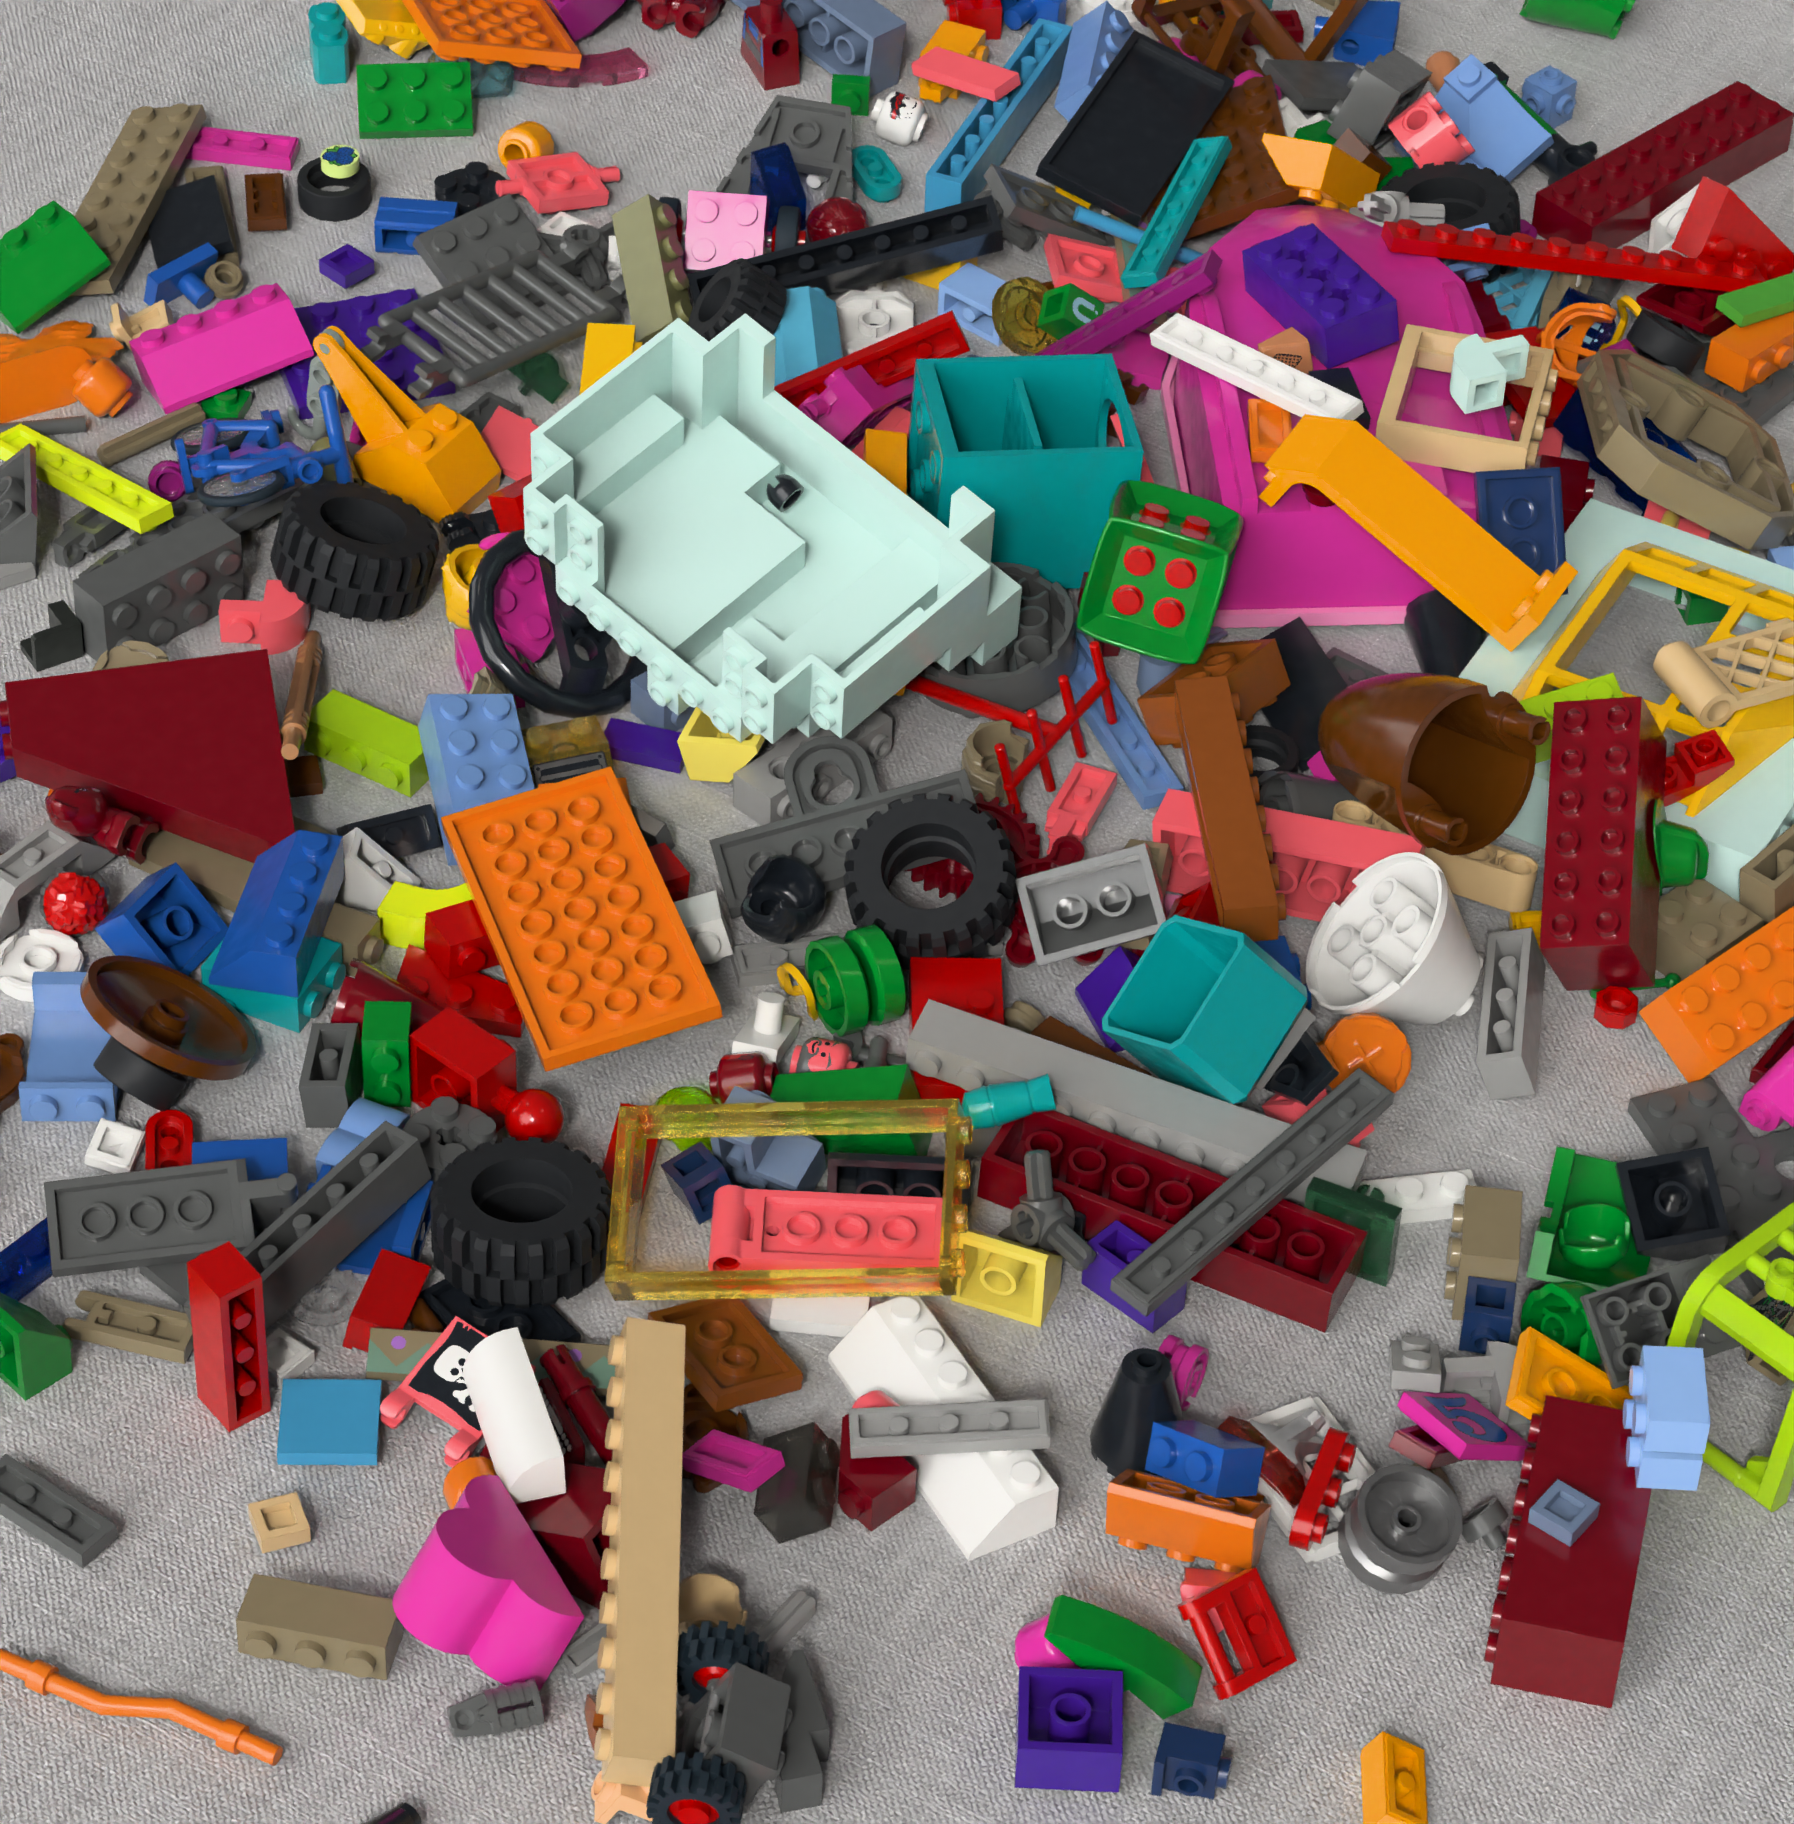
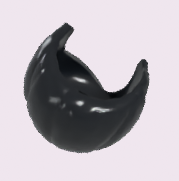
(783, 899)

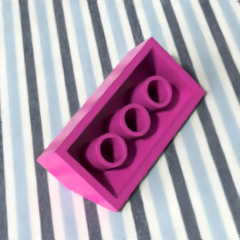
(220, 348)

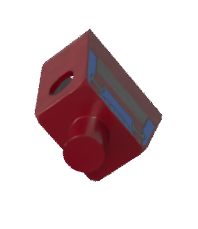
(771, 45)

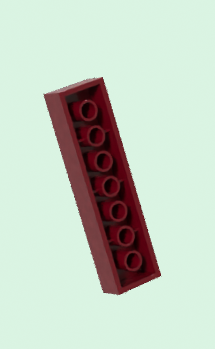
(1635, 182)
(1283, 1263)

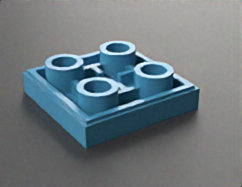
(329, 1422)

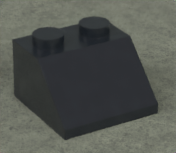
(1674, 1205)

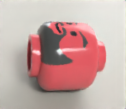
(821, 1055)

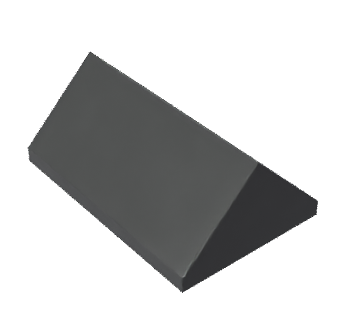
(18, 508)

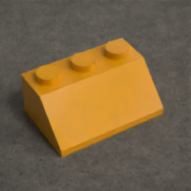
(1321, 171)

